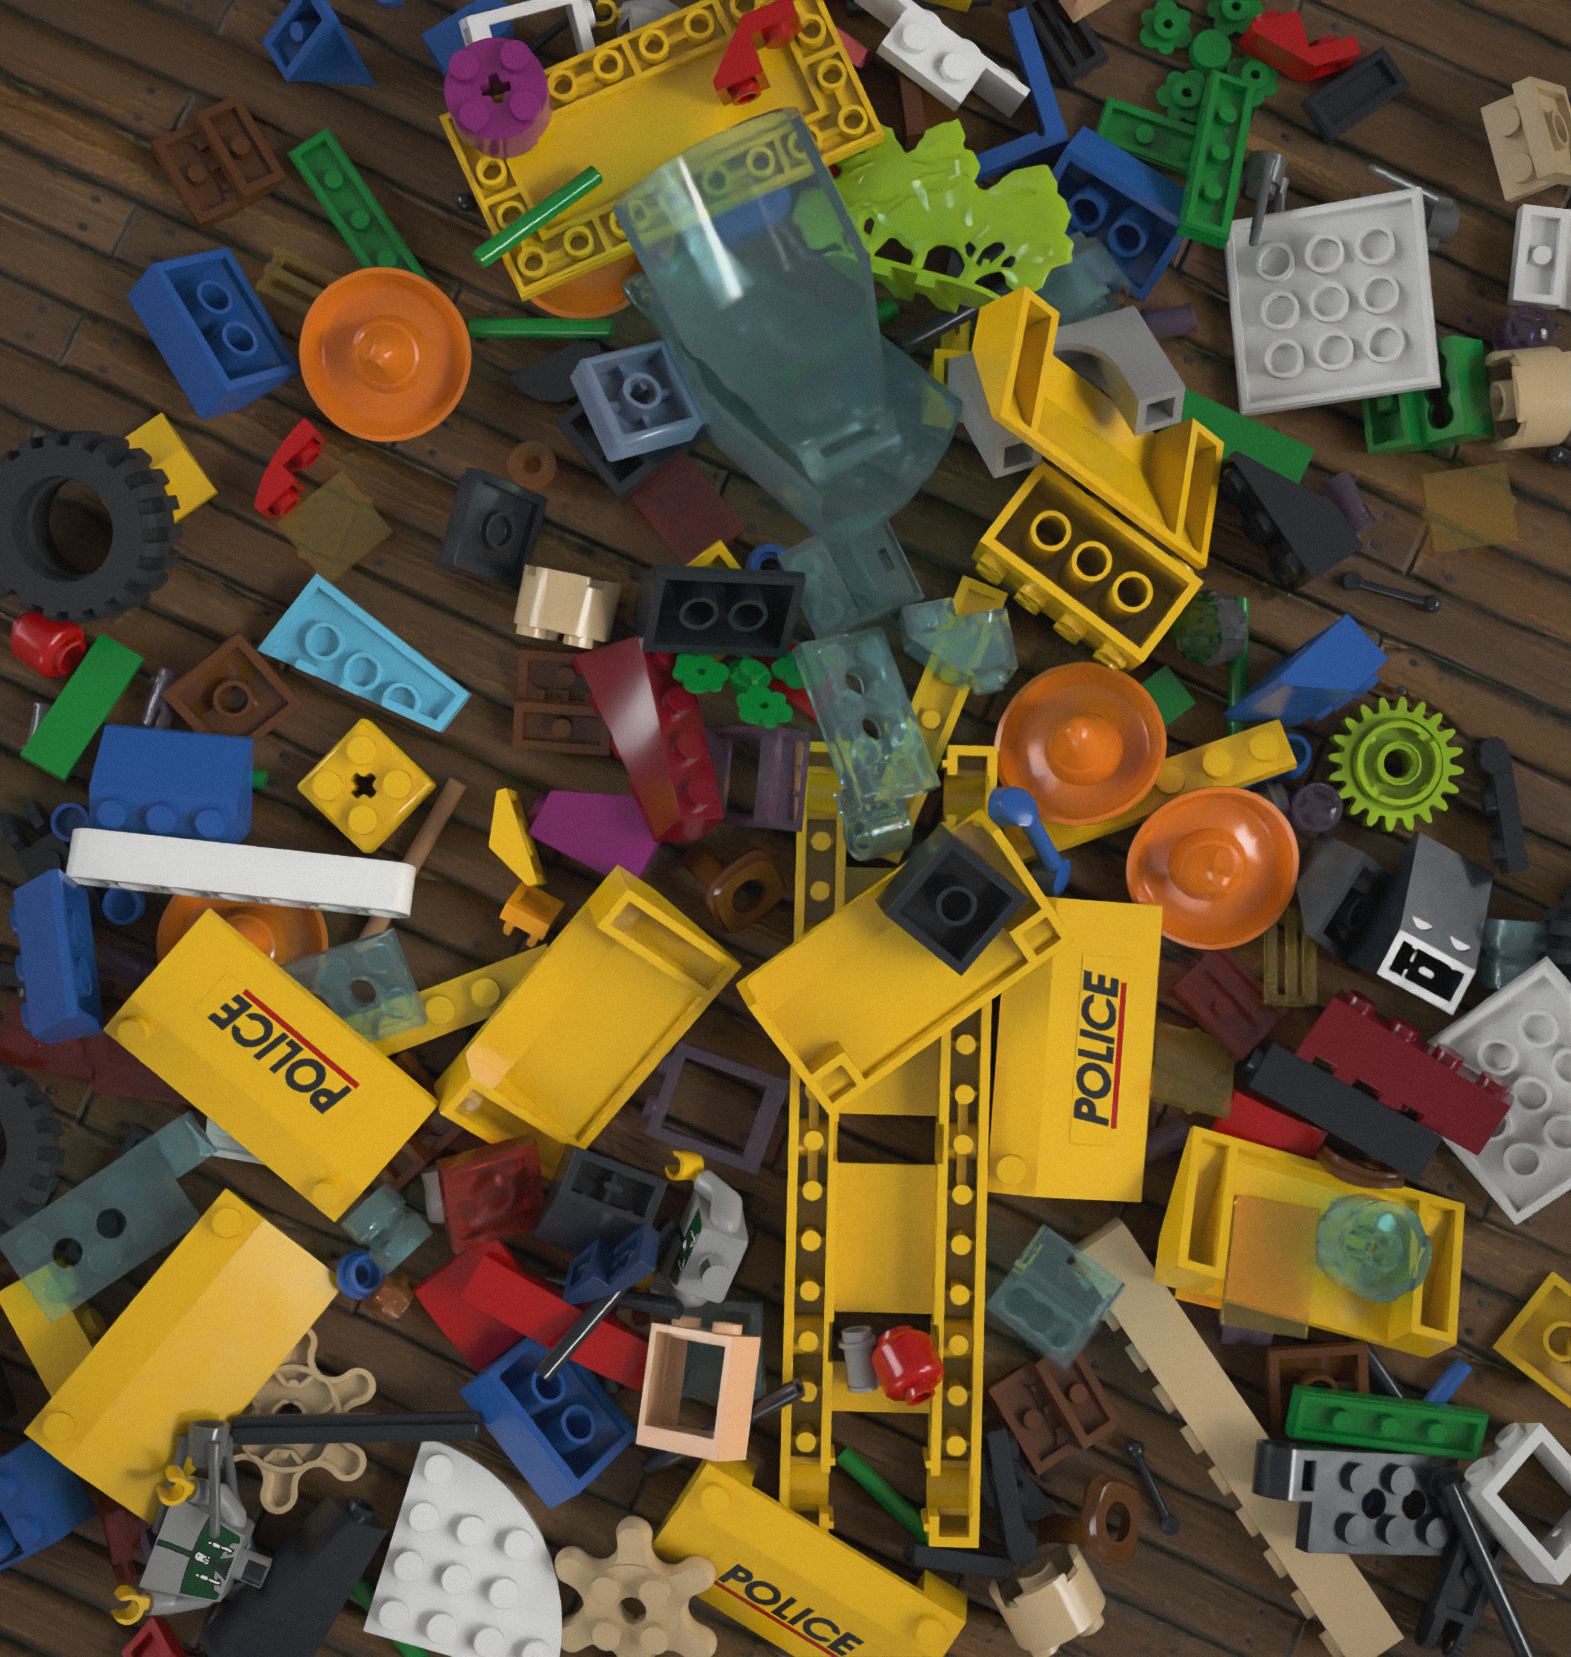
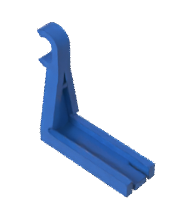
(1030, 148)

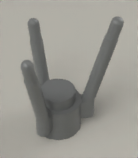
(1263, 181)
(1440, 212)
(210, 1447)

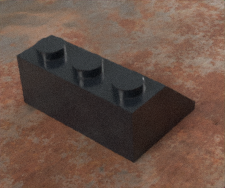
(717, 610)

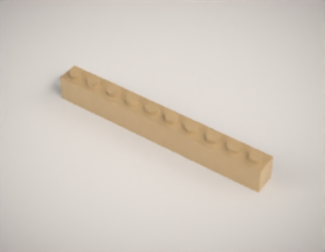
(1228, 1432)

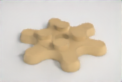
(313, 1392)
(641, 1575)

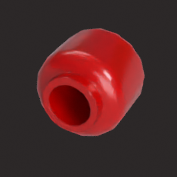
(47, 645)
(907, 1365)

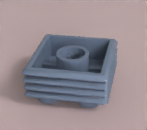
(612, 393)

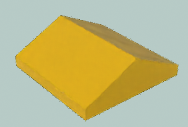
(172, 455)
(511, 839)
(1541, 1339)

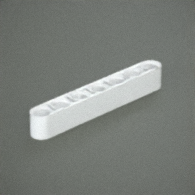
(241, 873)

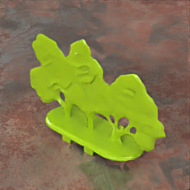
(934, 201)

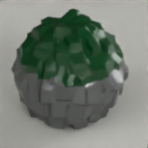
(1210, 629)

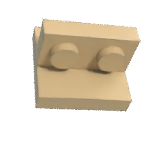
(1530, 137)

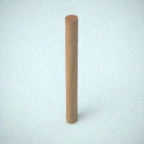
(423, 842)

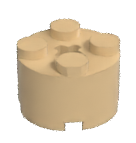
(1529, 396)
(566, 604)
(1050, 1599)

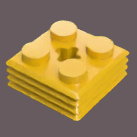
(398, 783)

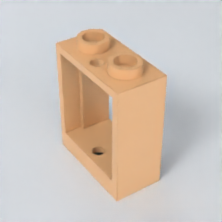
(664, 1383)

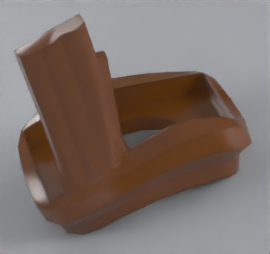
(723, 882)
(1359, 1171)
(1091, 1527)

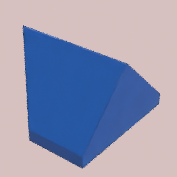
(314, 47)

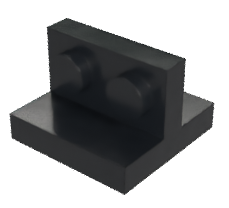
(491, 529)

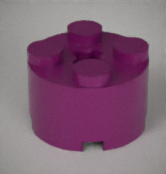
(492, 69)

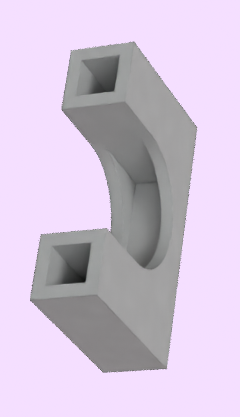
(1107, 351)

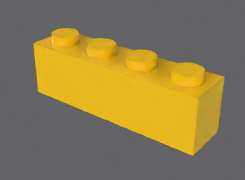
(53, 1347)

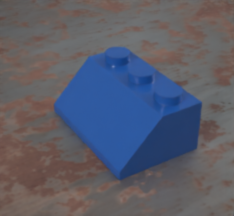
(1122, 205)
(212, 331)
(1313, 678)
(173, 784)
(56, 959)
(553, 1430)

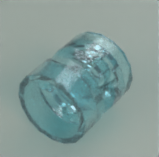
(1510, 950)
(386, 1228)

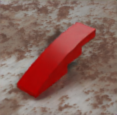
(538, 1312)

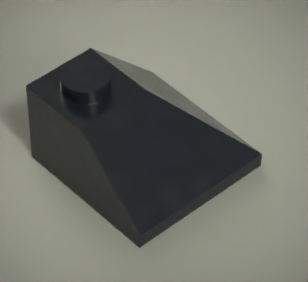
(1338, 894)

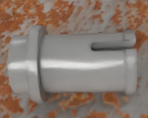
(858, 1349)

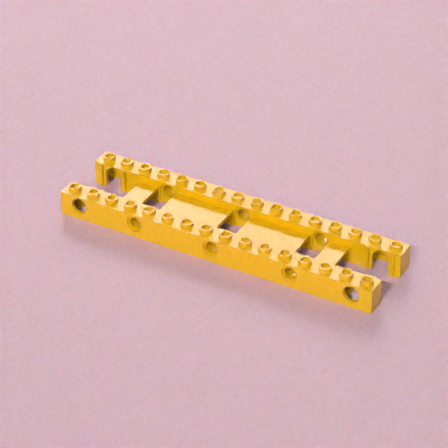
(888, 1230)

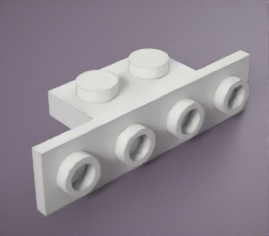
(941, 58)

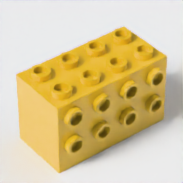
(1085, 569)

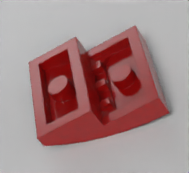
(470, 1330)

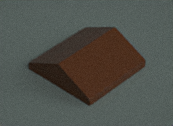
(233, 692)
(1315, 1365)

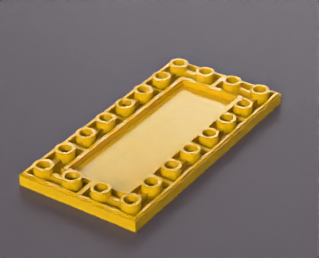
(640, 106)

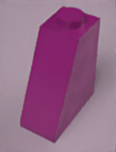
(594, 830)

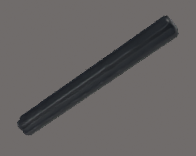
(356, 1427)

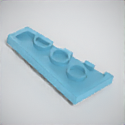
(352, 649)

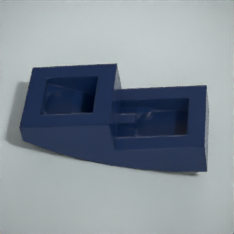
(608, 1270)

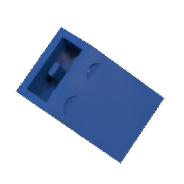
(37, 1502)

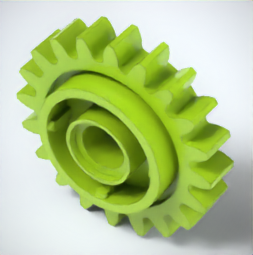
(1423, 758)

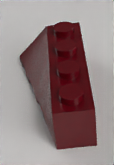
(656, 736)
(1407, 1070)

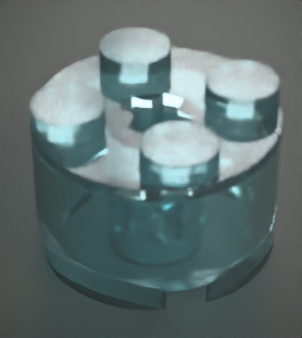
(1086, 284)
(1400, 1250)

